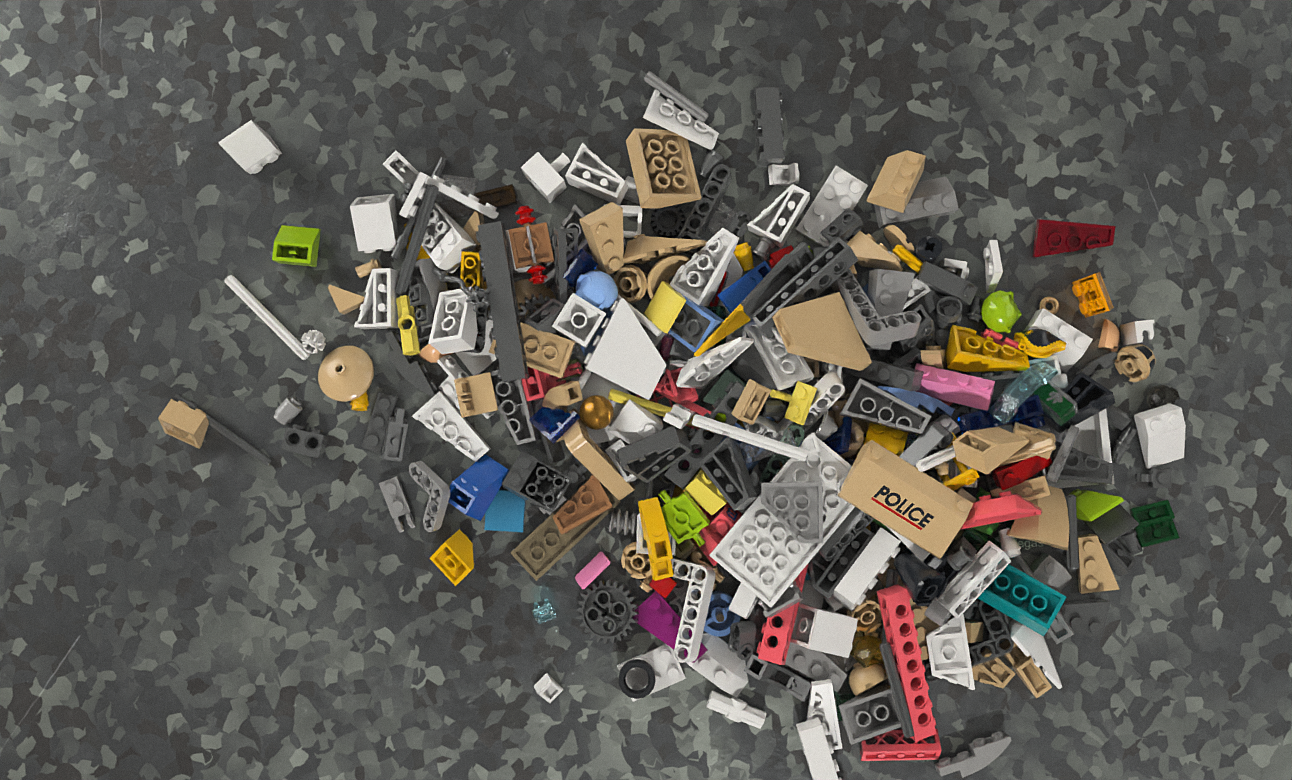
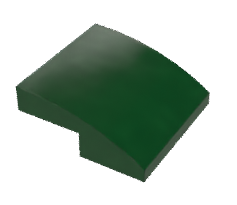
(1155, 523)

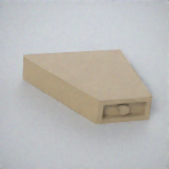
(822, 332)

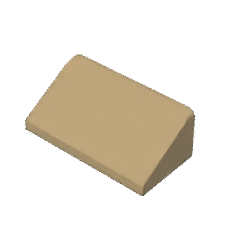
(751, 402)

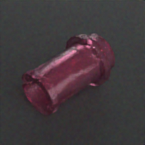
(665, 348)

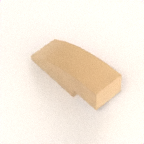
(1026, 670)

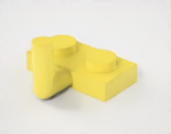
(799, 401)

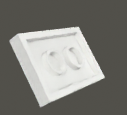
(666, 668)

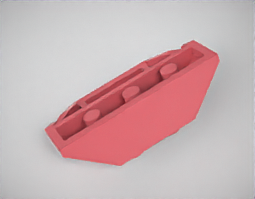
(1000, 509)

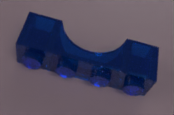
(982, 419)

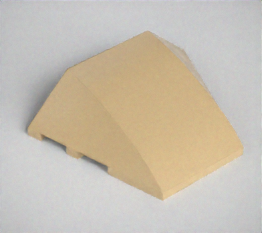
(1050, 526)

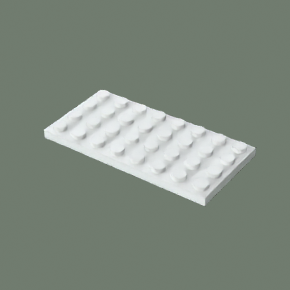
(762, 549)

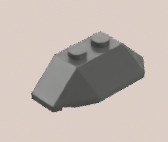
(828, 574)

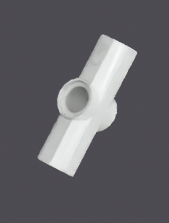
(736, 709)

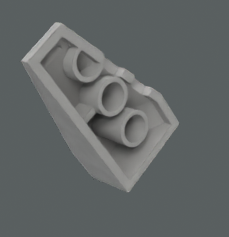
(1048, 572)

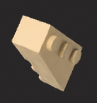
(605, 237)

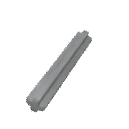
(675, 96)

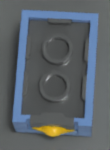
(694, 325)

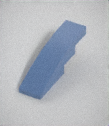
(919, 400)

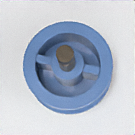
(719, 616)

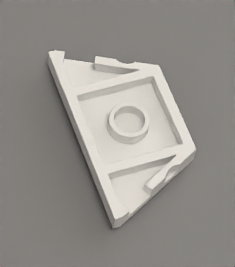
(950, 653)

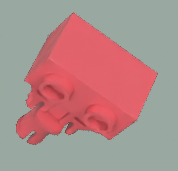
(540, 382)

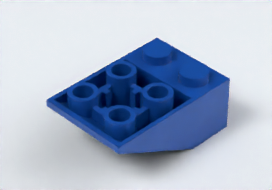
(738, 291)
(477, 487)

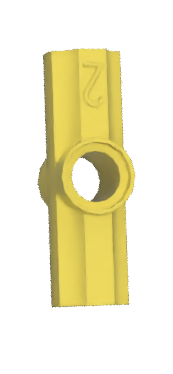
(409, 336)

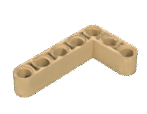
(595, 459)

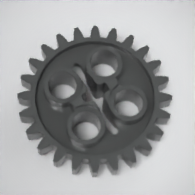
(599, 626)

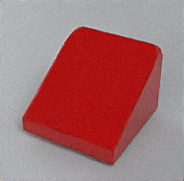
(663, 586)

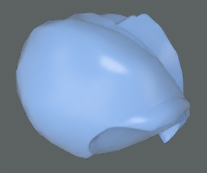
(597, 289)

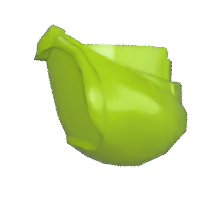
(1000, 311)

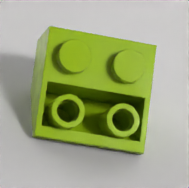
(296, 246)

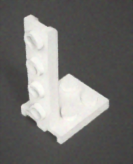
(418, 192)

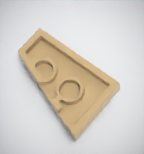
(1093, 569)

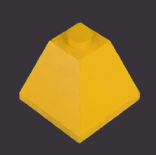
(455, 557)

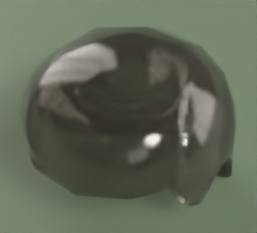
(1161, 395)

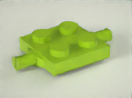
(683, 517)

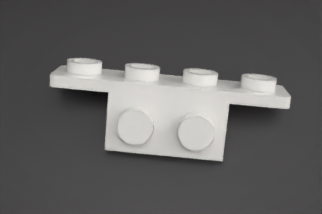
(448, 386)

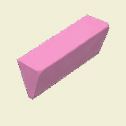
(592, 569)

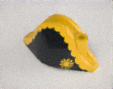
(1039, 343)

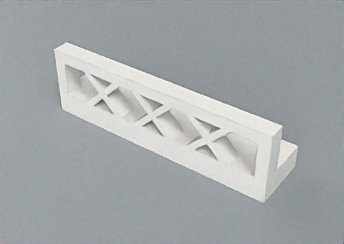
(972, 578)

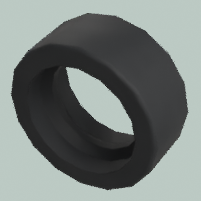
(636, 694)

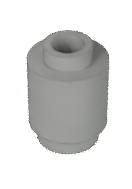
(288, 410)

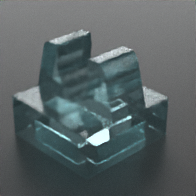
(543, 613)

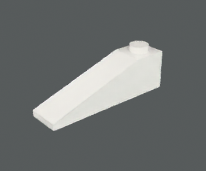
(704, 271)
(703, 369)
(1035, 645)

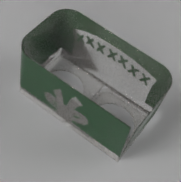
(1056, 402)

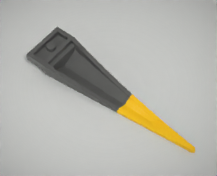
(780, 275)

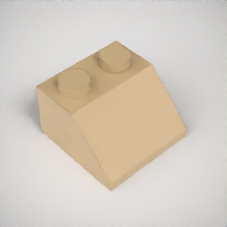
(184, 423)

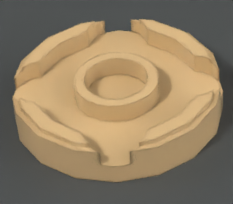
(897, 237)

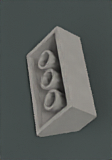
(929, 200)
(423, 274)

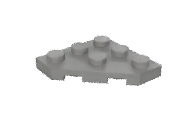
(796, 507)

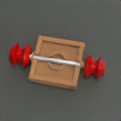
(531, 245)

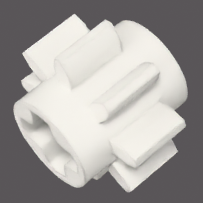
(313, 341)

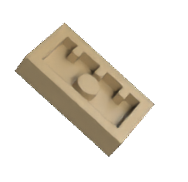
(1033, 435)

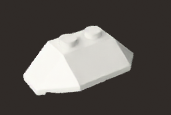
(721, 665)

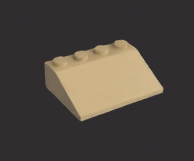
(662, 168)

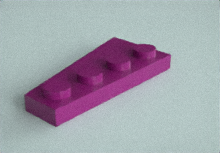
(662, 621)

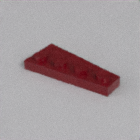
(1061, 237)

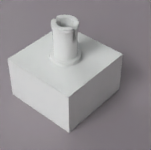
(546, 176)

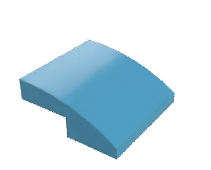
(505, 513)

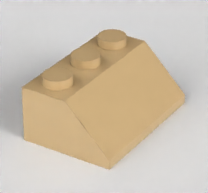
(897, 180)

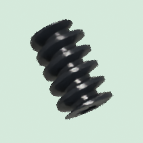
(928, 249)

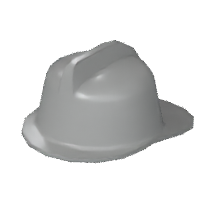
(823, 427)

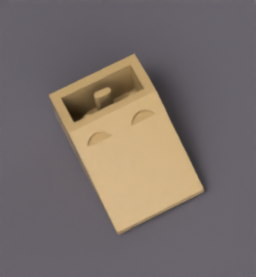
(987, 448)

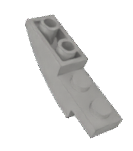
(982, 753)

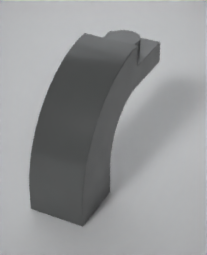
(779, 676)

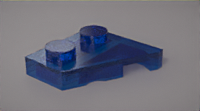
(553, 422)
(840, 440)

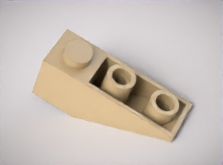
(872, 254)

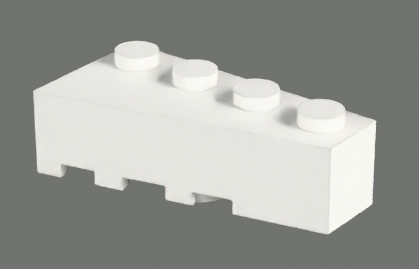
(866, 568)

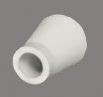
(1009, 544)

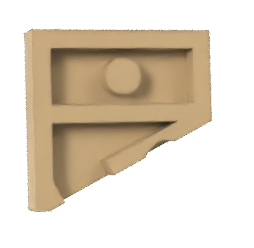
(992, 672)

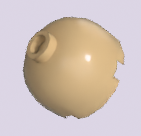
(863, 679)

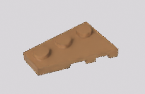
(583, 506)

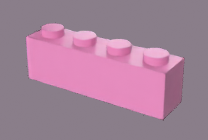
(956, 387)

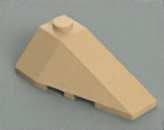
(647, 249)

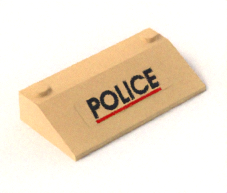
(905, 499)

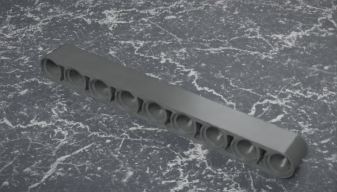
(929, 442)

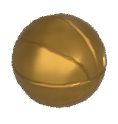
(596, 412)

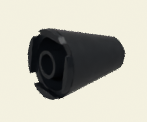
(919, 579)

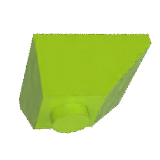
(1093, 504)

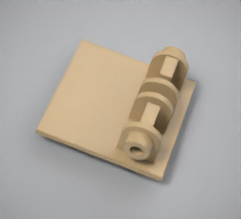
(476, 394)

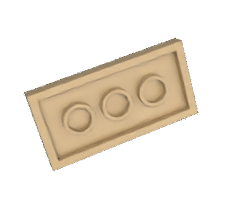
(545, 350)

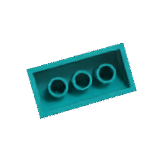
(1023, 599)

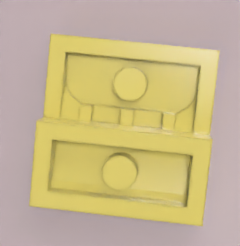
(664, 307)

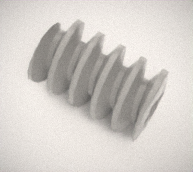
(623, 522)

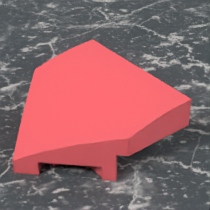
(678, 394)

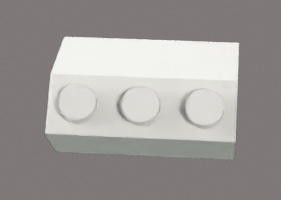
(1075, 340)

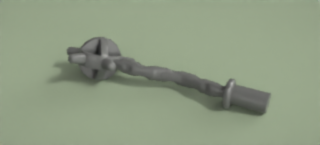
(478, 298)

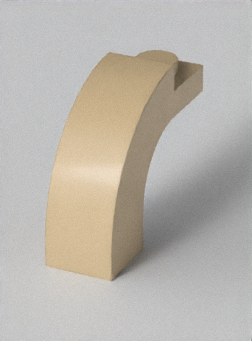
(562, 396)

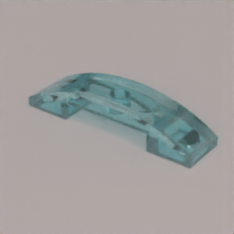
(1021, 389)

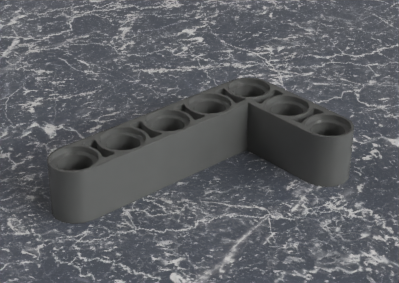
(707, 200)
(993, 643)

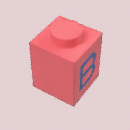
(725, 519)

